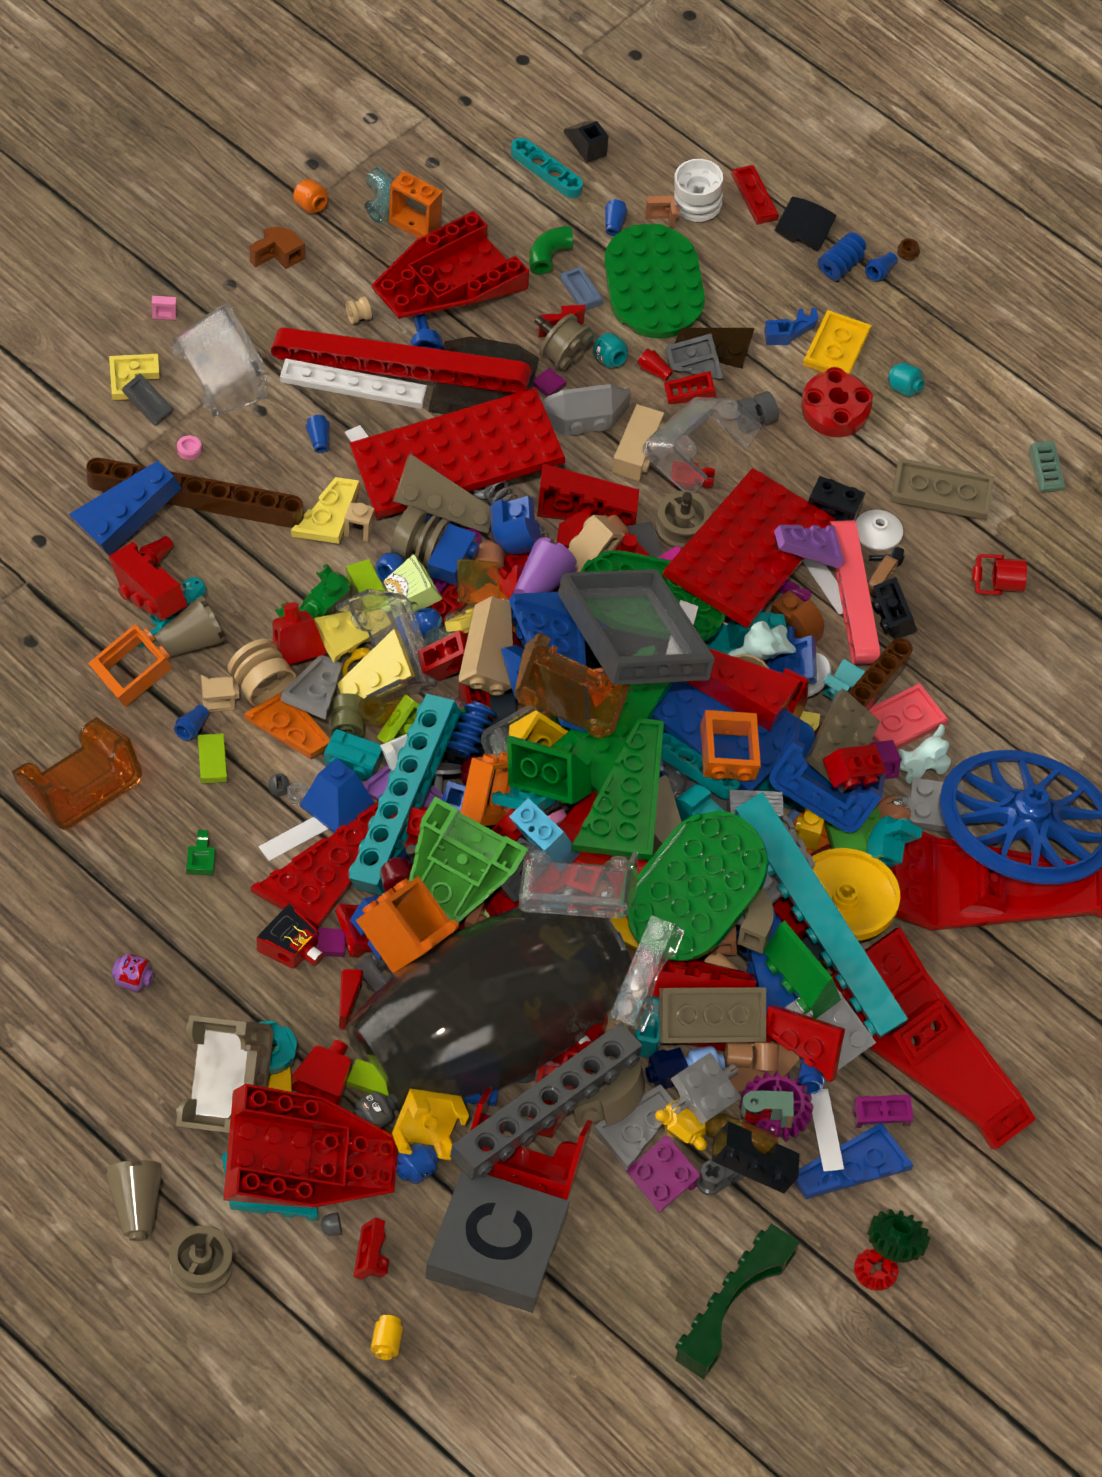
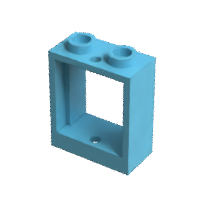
(543, 832)

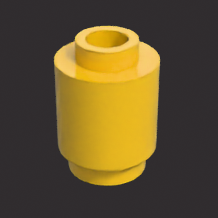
(387, 1337)

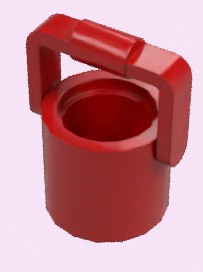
(1006, 574)

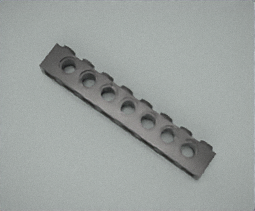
(615, 1042)

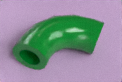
(546, 245)

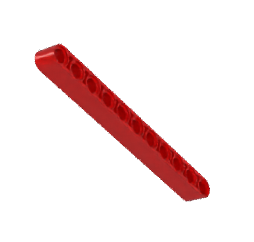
(401, 360)

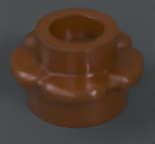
(908, 249)

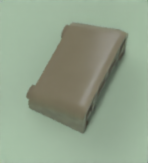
(226, 1058)

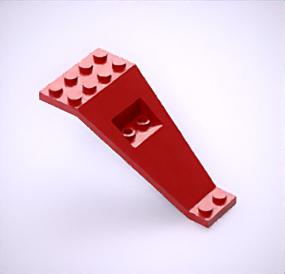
(952, 890)
(947, 1059)

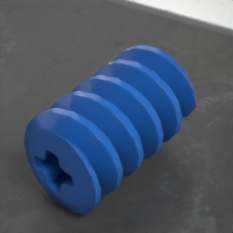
(842, 256)
(470, 729)

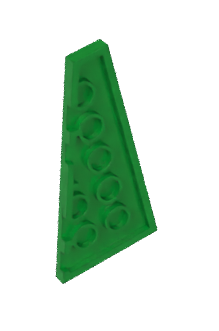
(602, 753)
(627, 803)

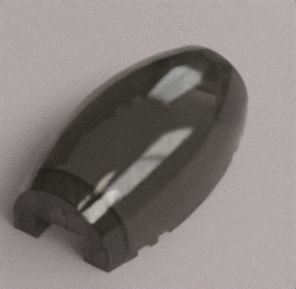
(491, 1003)

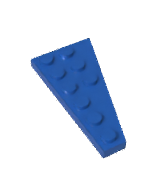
(552, 622)

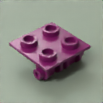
(663, 1173)

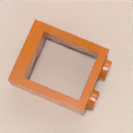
(402, 215)
(117, 651)
(729, 724)
(479, 785)

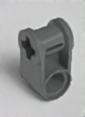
(716, 1177)

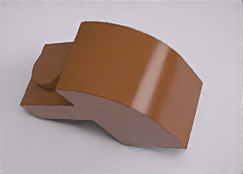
(278, 243)
(800, 615)

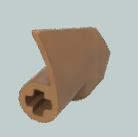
(756, 1060)

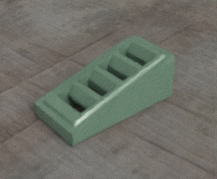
(1043, 452)

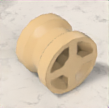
(358, 310)

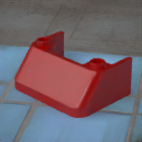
(534, 1169)

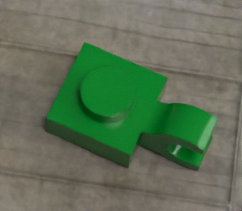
(201, 857)

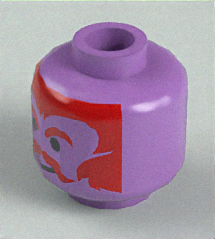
(132, 972)

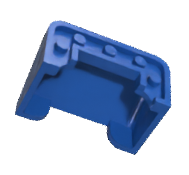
(810, 789)

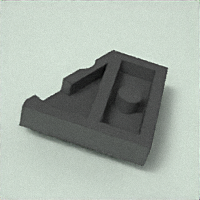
(695, 356)

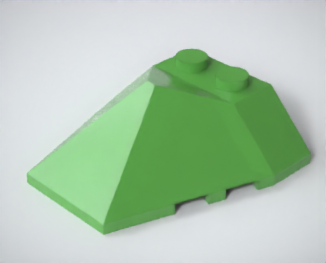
(462, 859)

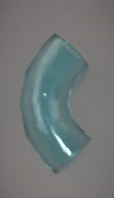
(380, 182)

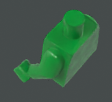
(326, 595)

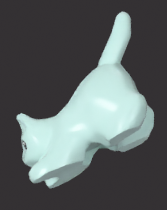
(765, 642)
(928, 755)

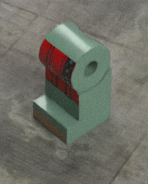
(768, 1106)

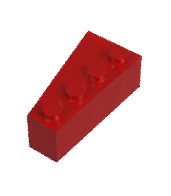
(569, 492)
(749, 688)

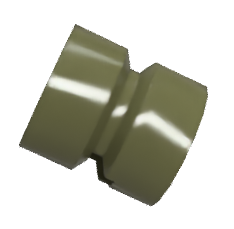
(346, 714)

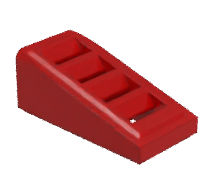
(688, 382)
(349, 991)

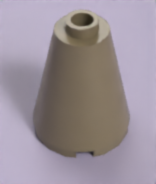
(190, 630)
(135, 1195)

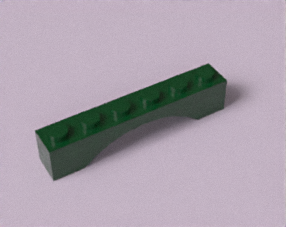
(767, 1259)

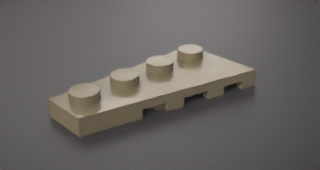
(439, 496)

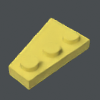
(327, 517)
(339, 634)
(379, 667)

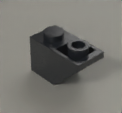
(588, 139)

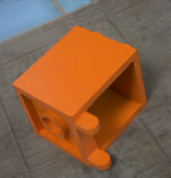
(405, 923)

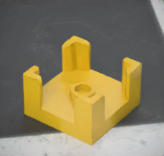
(429, 1120)

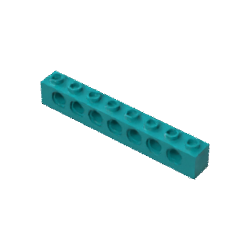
(445, 715)

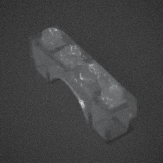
(654, 950)

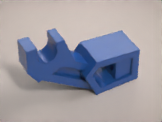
(784, 331)

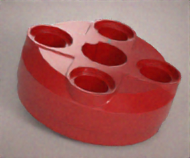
(843, 401)

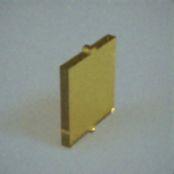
(477, 580)

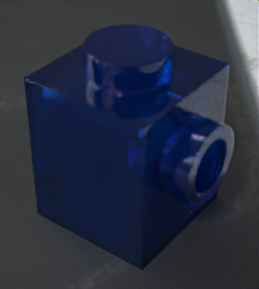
(664, 1066)

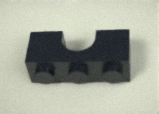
(736, 1152)

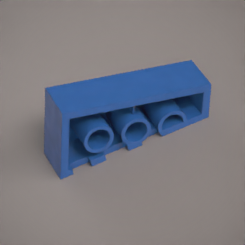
(126, 507)
(774, 991)

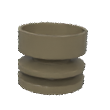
(417, 535)

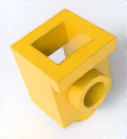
(809, 829)

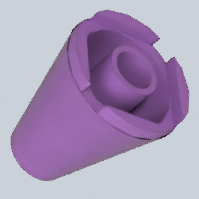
(545, 567)

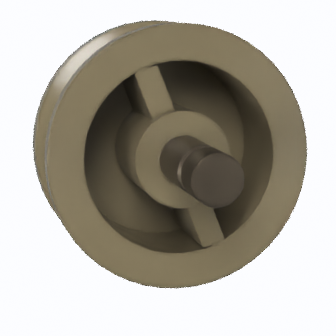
(564, 340)
(680, 517)
(200, 1260)

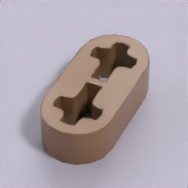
(883, 573)

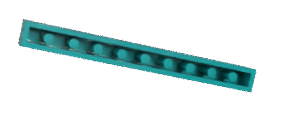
(823, 920)

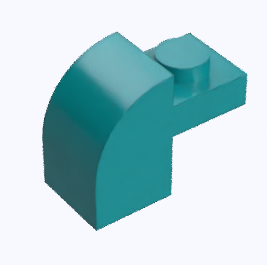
(844, 677)
(695, 801)
(889, 839)

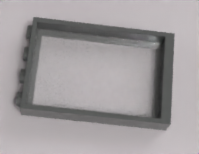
(635, 627)

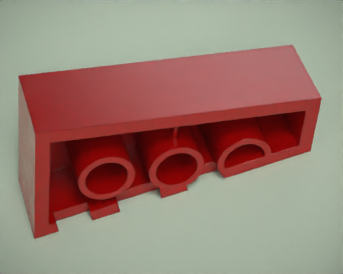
(700, 974)

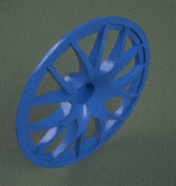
(1025, 814)

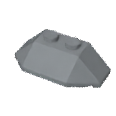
(586, 408)

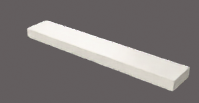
(353, 383)

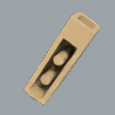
(488, 634)

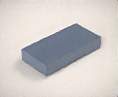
(581, 288)

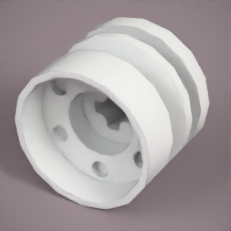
(698, 189)

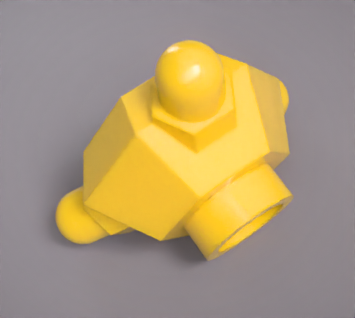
(683, 1126)

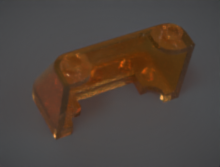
(568, 689)
(85, 779)

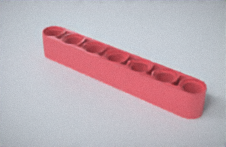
(855, 596)

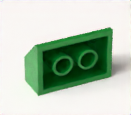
(547, 771)
(800, 972)

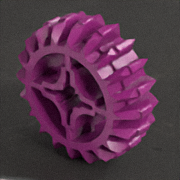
(801, 1103)

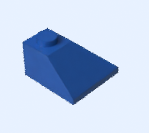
(336, 796)

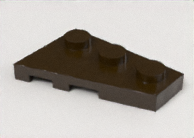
(730, 343)

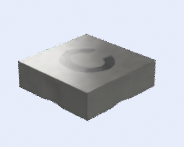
(497, 1240)

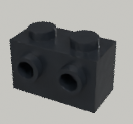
(837, 499)
(895, 609)

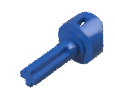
(425, 337)

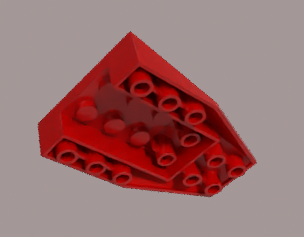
(450, 270)
(303, 1151)

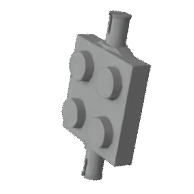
(925, 804)
(705, 1088)

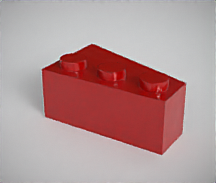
(144, 584)

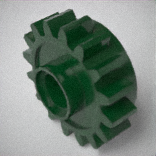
(898, 1236)

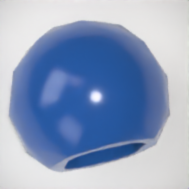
(388, 564)
(427, 619)

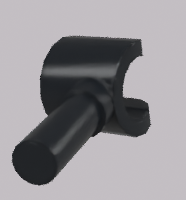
(896, 553)

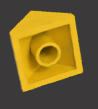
(537, 729)

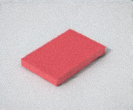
(907, 716)

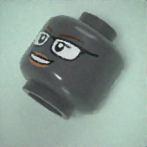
(376, 1109)

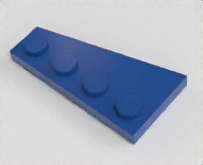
(864, 1159)

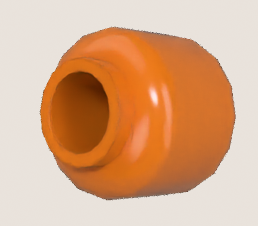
(310, 196)

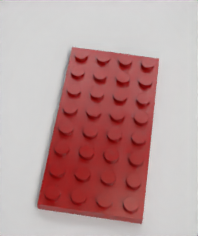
(466, 446)
(735, 553)

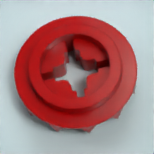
(879, 1280)

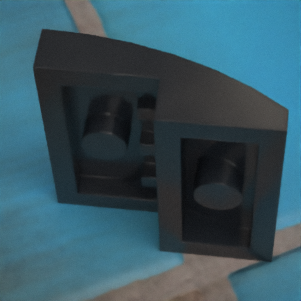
(805, 222)

